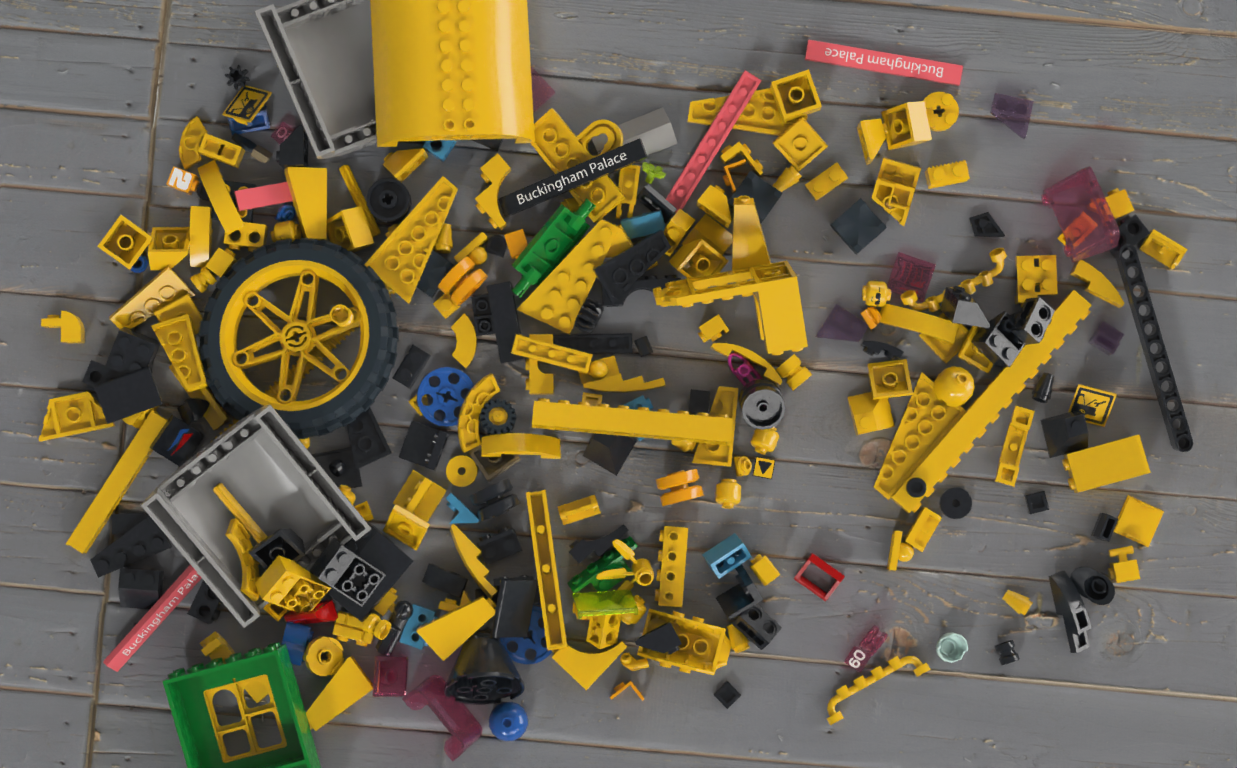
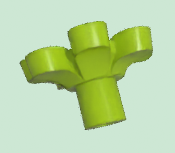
(652, 172)

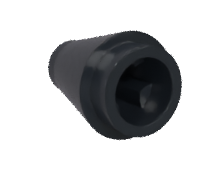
(1043, 388)

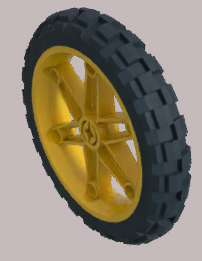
(304, 259)

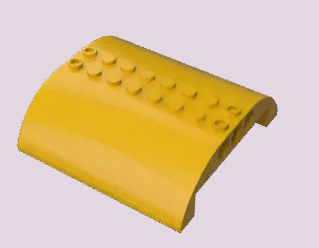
(451, 70)

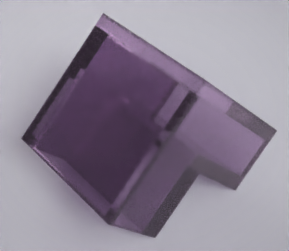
(1106, 338)

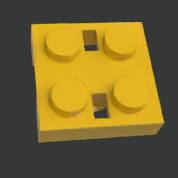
(1030, 276)

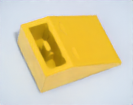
(291, 586)

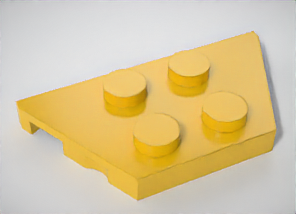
(73, 416)

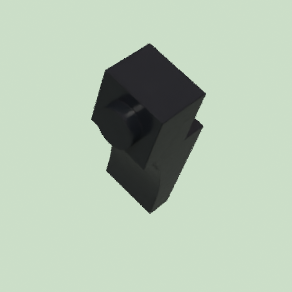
(582, 549)

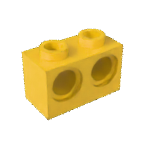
(221, 150)
(245, 239)
(603, 630)

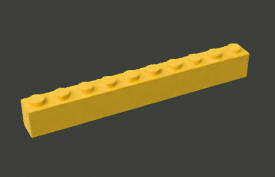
(632, 423)

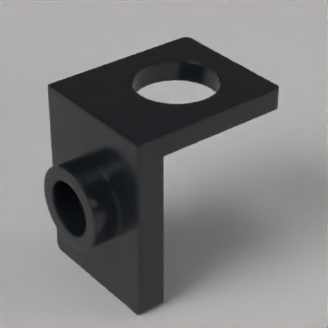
(699, 402)

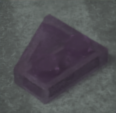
(1012, 112)
(842, 326)

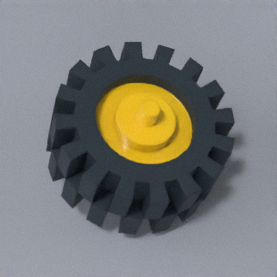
(497, 417)

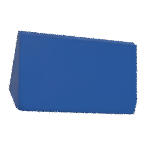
(260, 122)

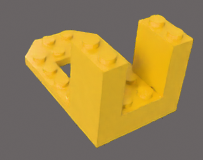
(774, 296)

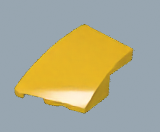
(896, 188)

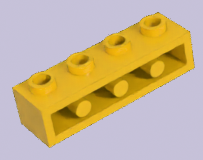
(672, 566)

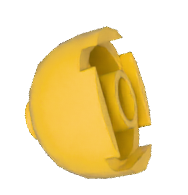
(954, 386)

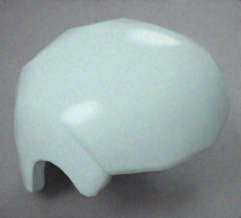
(951, 647)

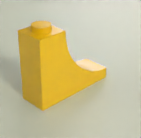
(586, 666)

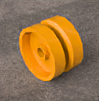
(460, 279)
(679, 487)

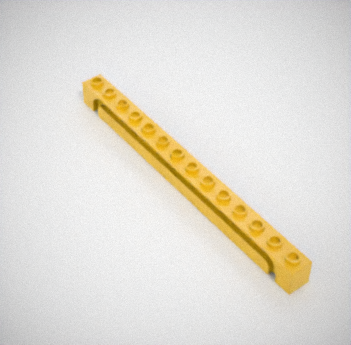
(992, 399)

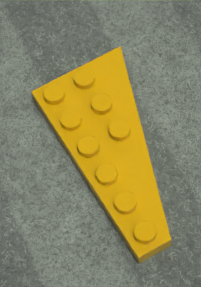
(758, 116)
(407, 250)
(568, 285)
(919, 431)

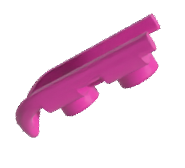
(743, 370)

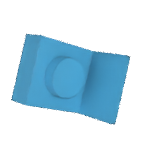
(465, 514)

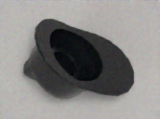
(1093, 585)

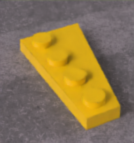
(182, 349)

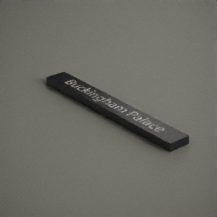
(573, 177)

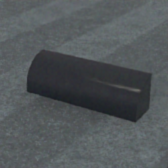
(504, 320)

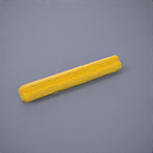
(358, 197)
(239, 512)

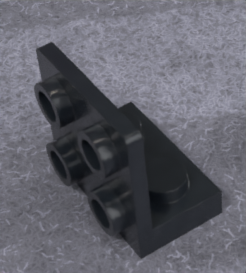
(423, 445)
(740, 596)

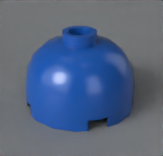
(508, 721)

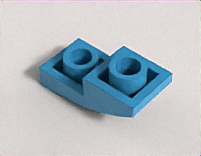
(643, 225)

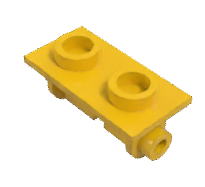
(578, 509)

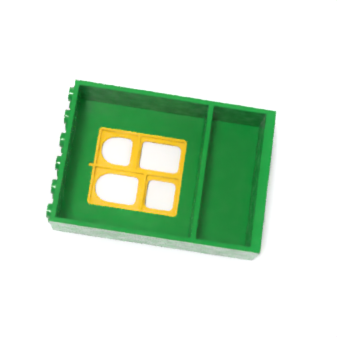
(201, 736)

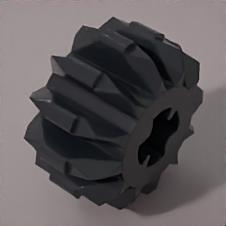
(589, 316)

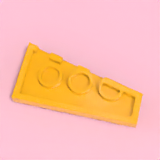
(154, 295)
(717, 454)

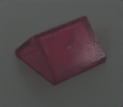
(390, 676)

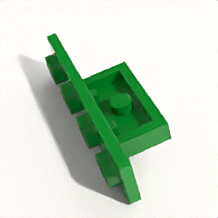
(610, 560)

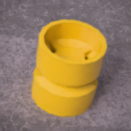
(793, 372)

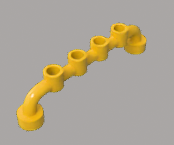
(932, 303)
(862, 682)

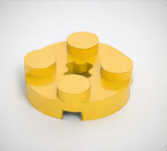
(945, 102)
(313, 656)

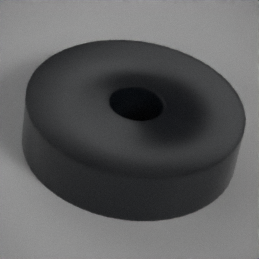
(964, 506)

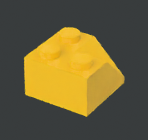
(795, 96)

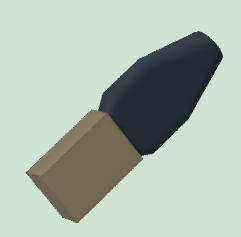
(257, 152)

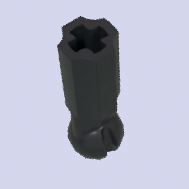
(402, 612)

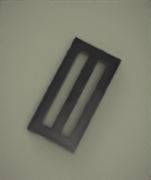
(656, 202)

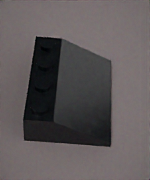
(383, 555)

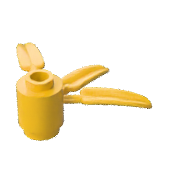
(641, 569)

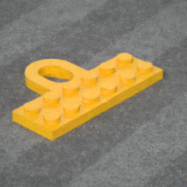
(564, 149)

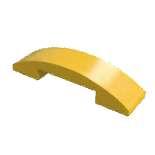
(220, 197)
(919, 322)
(770, 373)
(520, 444)
(1013, 446)

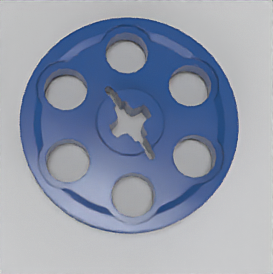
(438, 401)
(524, 644)

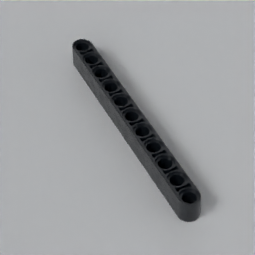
(1161, 354)

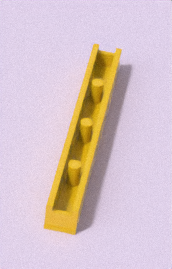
(116, 484)
(546, 570)

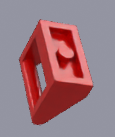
(824, 567)
(323, 612)

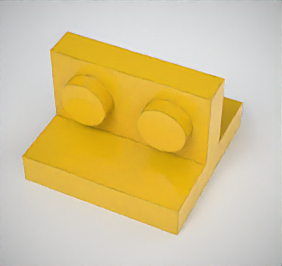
(420, 496)

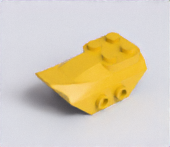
(702, 646)

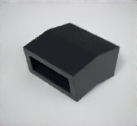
(1104, 527)

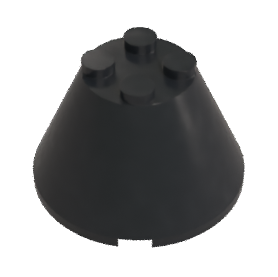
(483, 673)

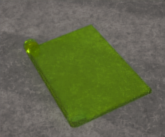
(605, 603)

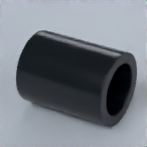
(643, 346)

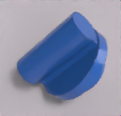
(285, 213)

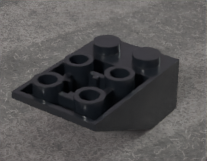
(347, 572)

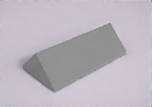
(652, 128)

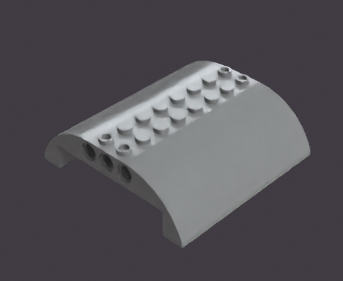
(327, 69)
(275, 485)

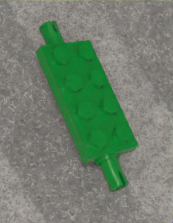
(551, 245)

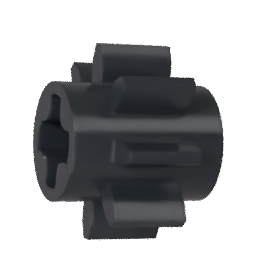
(234, 73)

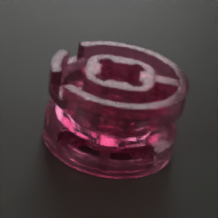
(873, 644)

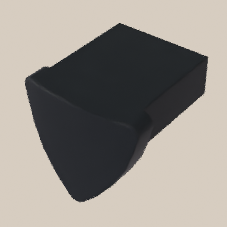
(193, 409)

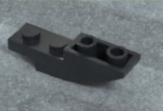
(1071, 606)

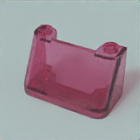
(1082, 215)
(452, 714)

